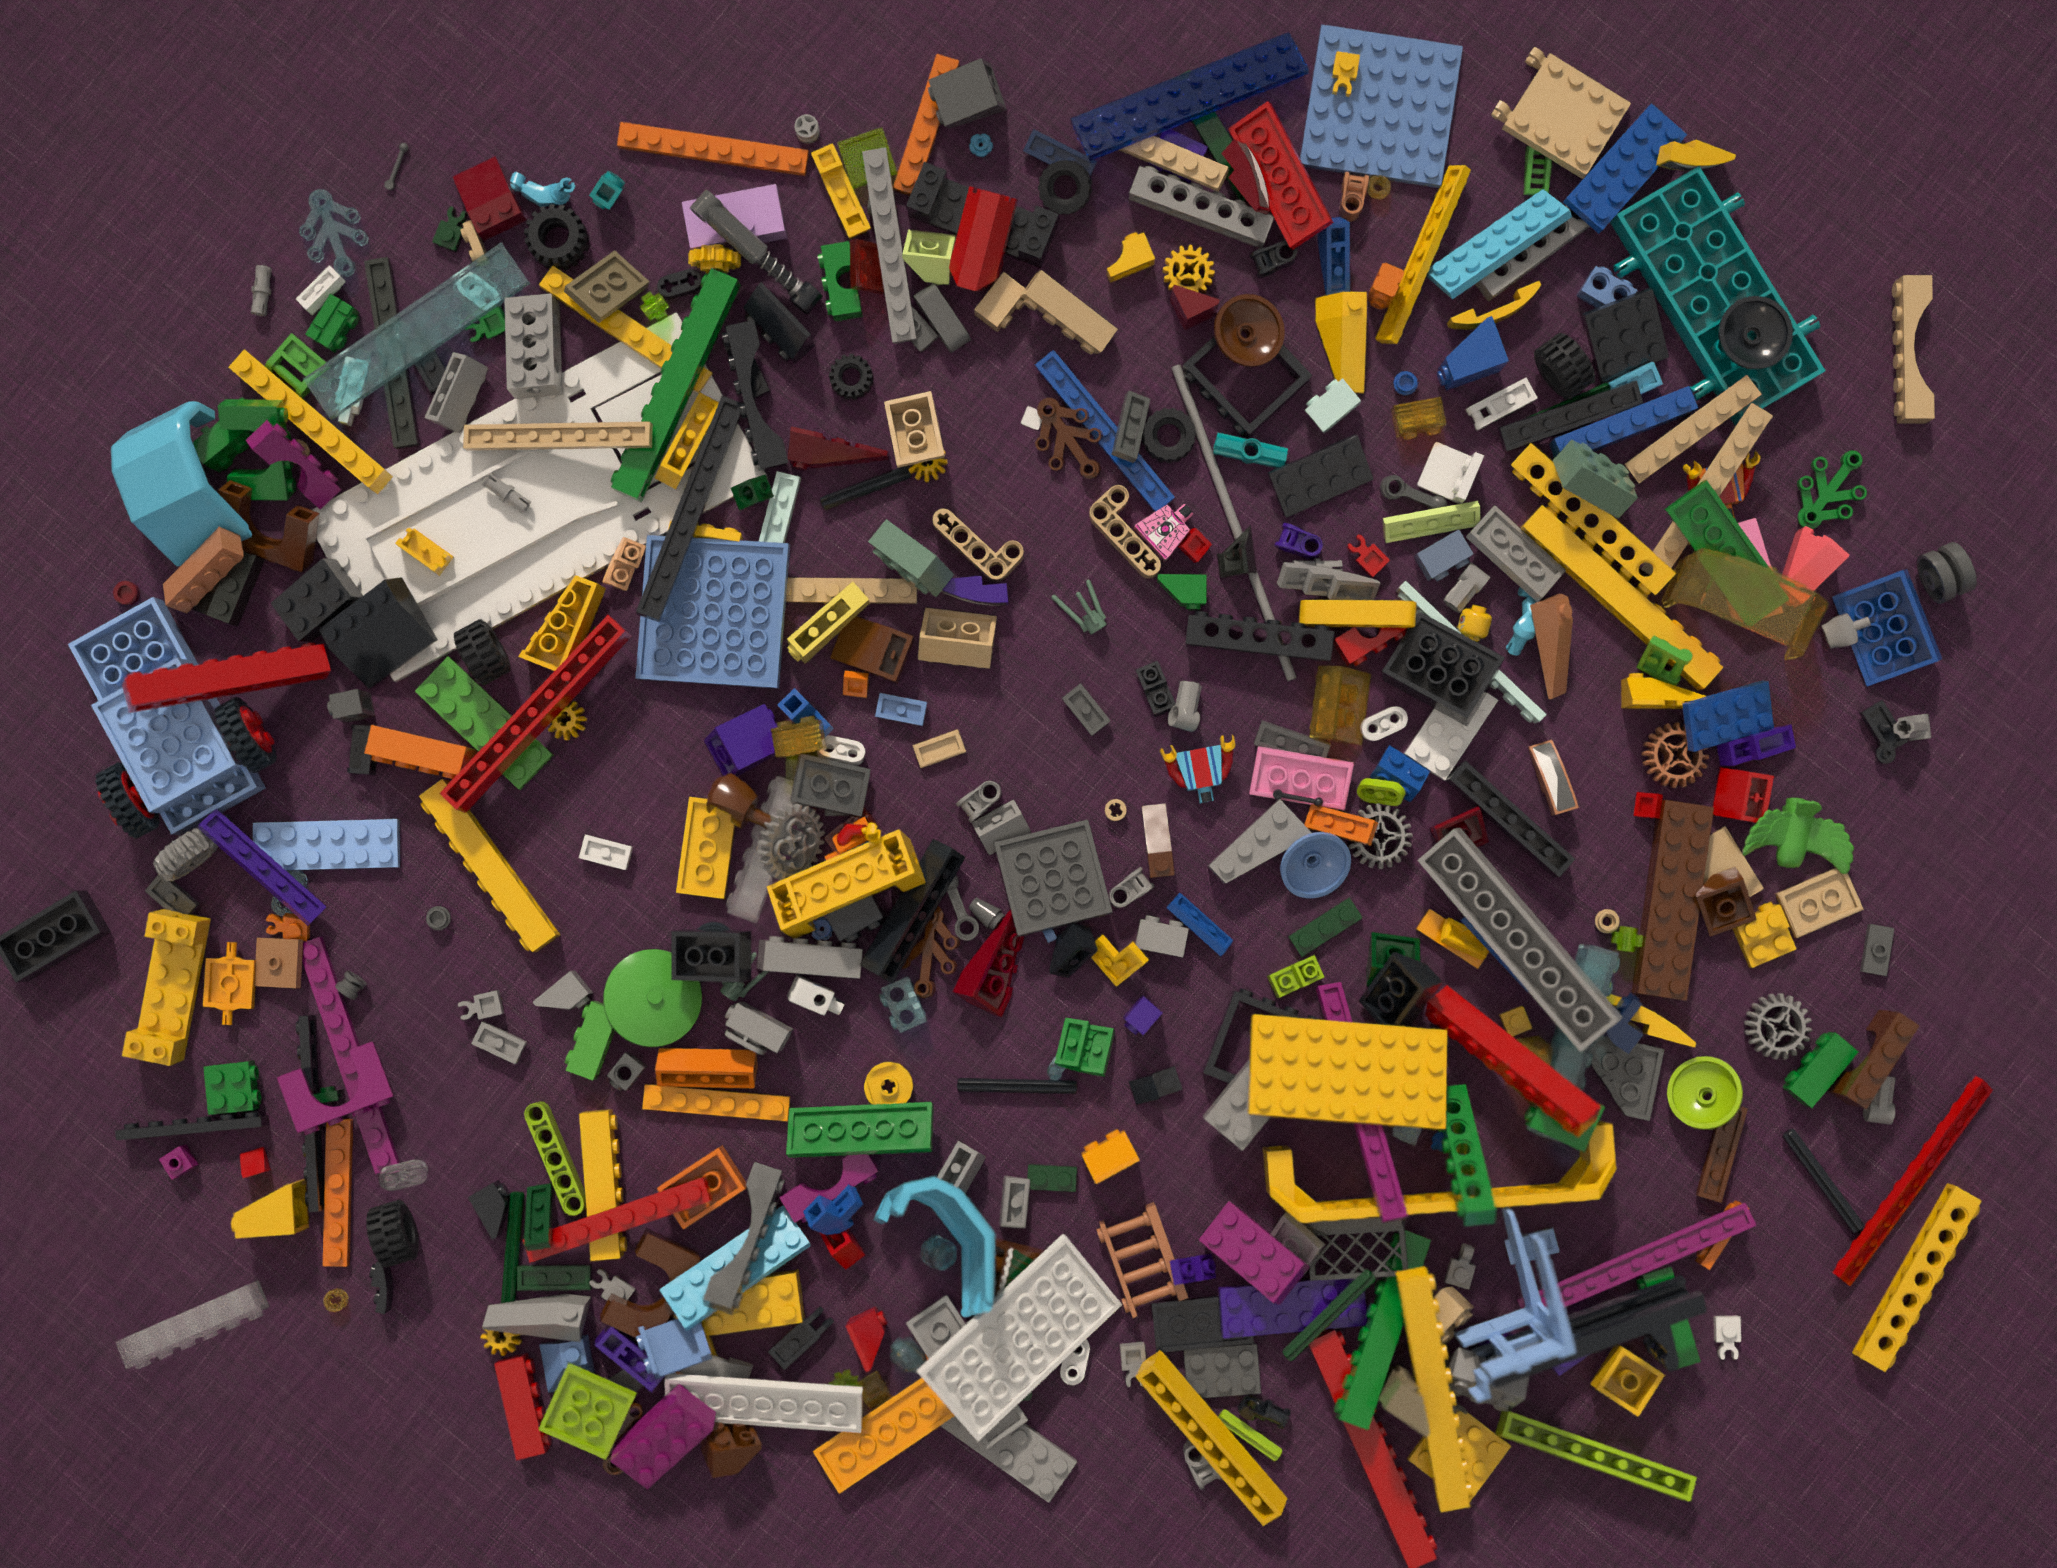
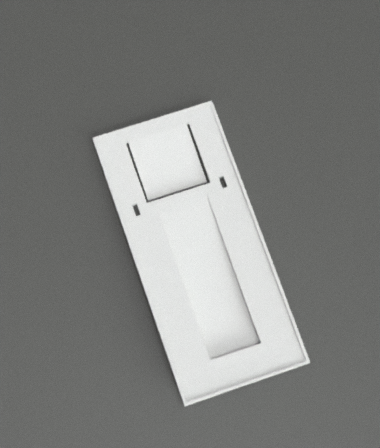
(507, 557)

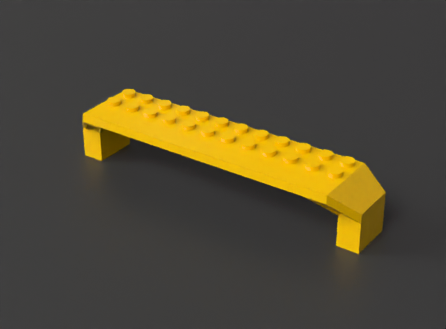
(1582, 1182)

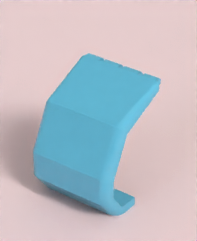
(167, 485)
(964, 1224)

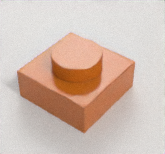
(855, 684)

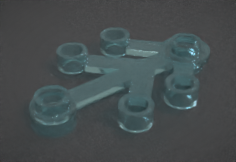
(331, 229)

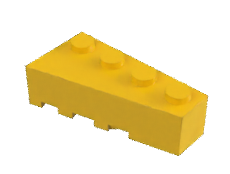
(565, 625)

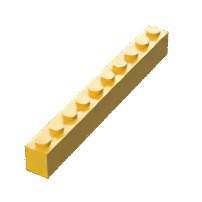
(1617, 594)
(1433, 1378)

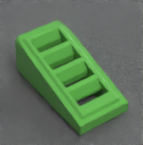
(1529, 161)

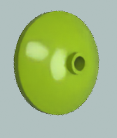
(1698, 1078)

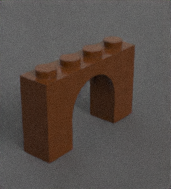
(299, 536)
(1892, 1035)
(669, 1256)

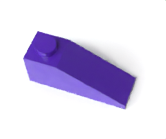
(627, 1354)

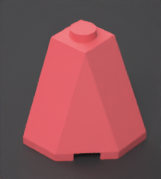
(1813, 558)

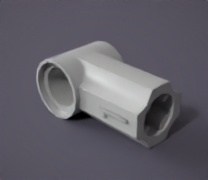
(1469, 583)
(1184, 713)
(1913, 727)
(1881, 1108)

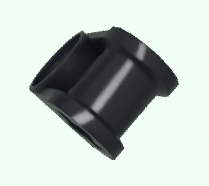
(1272, 259)

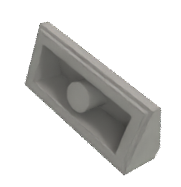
(1014, 1202)

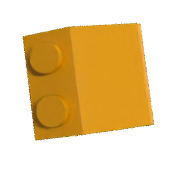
(1109, 1155)

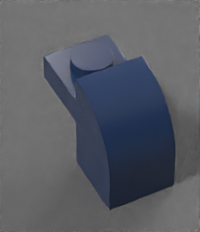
(1625, 1033)

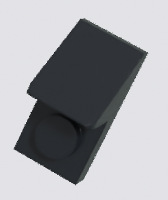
(1155, 1085)

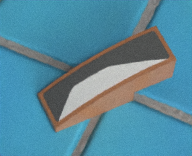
(1553, 778)

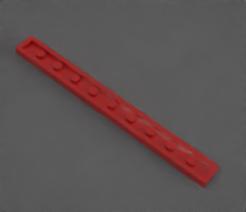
(1912, 1181)

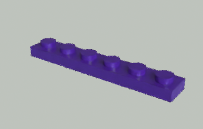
(261, 867)

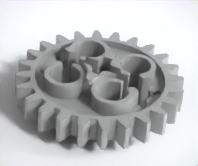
(790, 841)

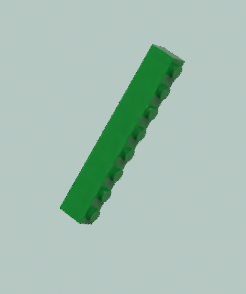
(1378, 1339)

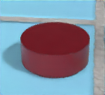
(126, 593)

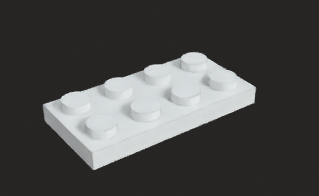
(1444, 740)

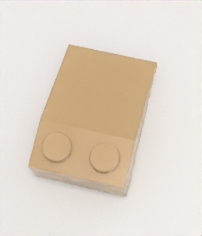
(914, 429)

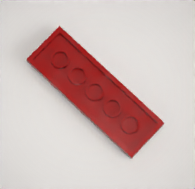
(1289, 187)

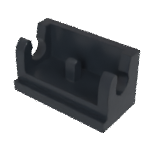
(359, 761)

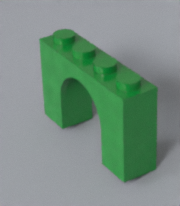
(247, 414)

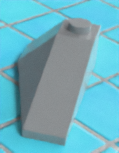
(545, 1317)

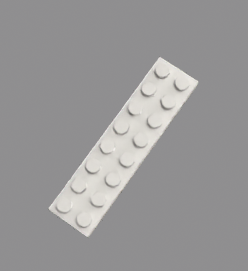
(776, 1402)

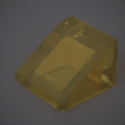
(874, 1390)

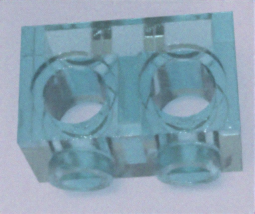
(909, 1002)

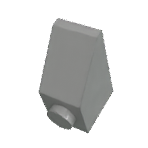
(566, 993)

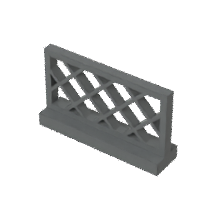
(1361, 1226)

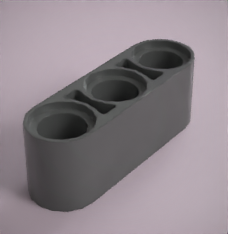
(942, 318)

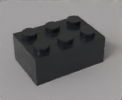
(316, 599)
(711, 955)

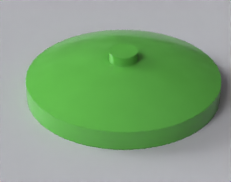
(646, 1003)

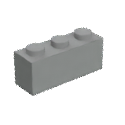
(456, 392)

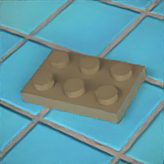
(606, 286)

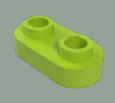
(1381, 792)

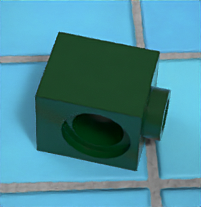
(752, 492)

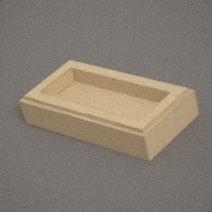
(939, 748)

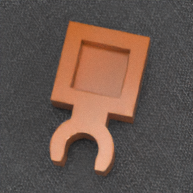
(290, 926)

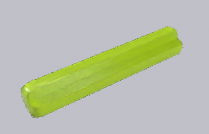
(1250, 1435)

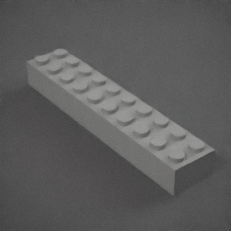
(1520, 939)

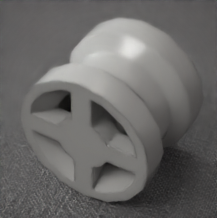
(806, 123)

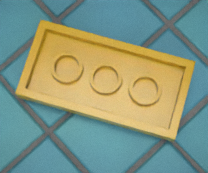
(705, 851)

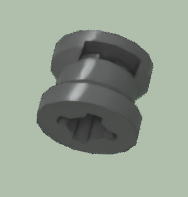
(350, 985)

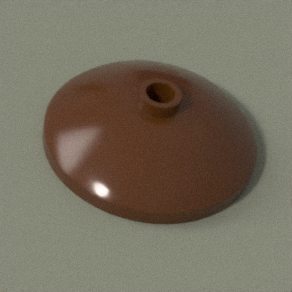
(1258, 320)

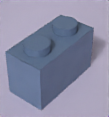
(1444, 555)

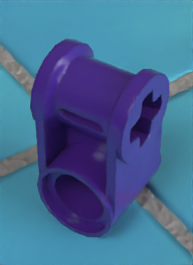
(1297, 541)

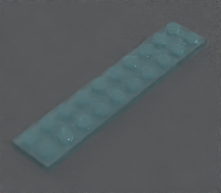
(416, 331)

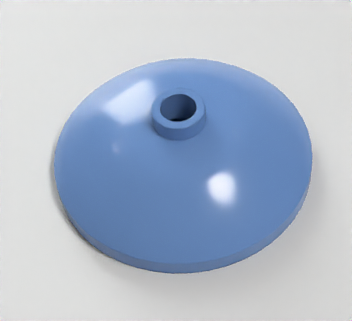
(1320, 873)

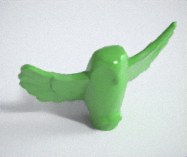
(1799, 832)

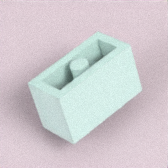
(1332, 405)

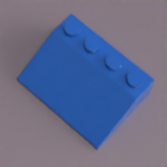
(1898, 630)

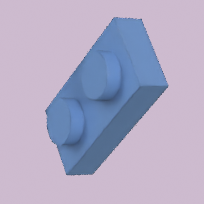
(901, 709)

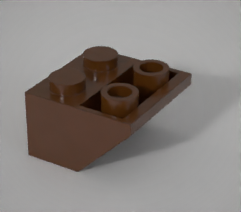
(729, 1448)

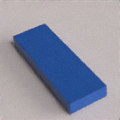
(1200, 924)

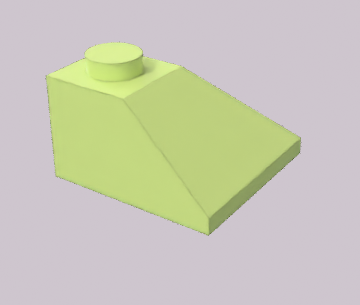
(929, 255)

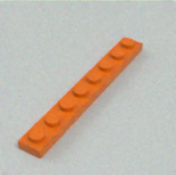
(713, 149)

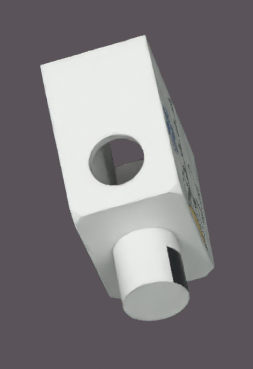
(804, 991)

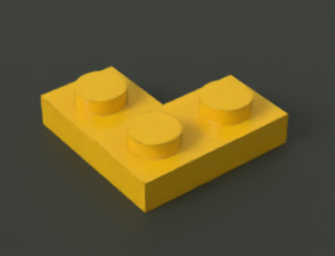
(1117, 964)

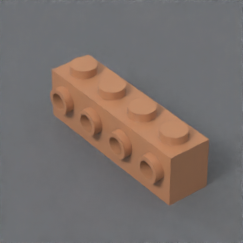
(203, 570)

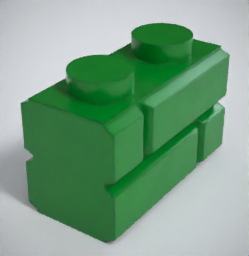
(333, 323)

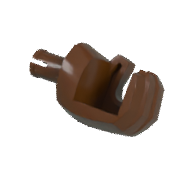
(737, 799)

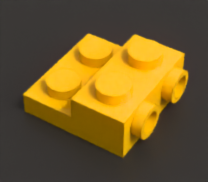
(1766, 936)

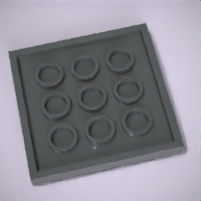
(1053, 878)

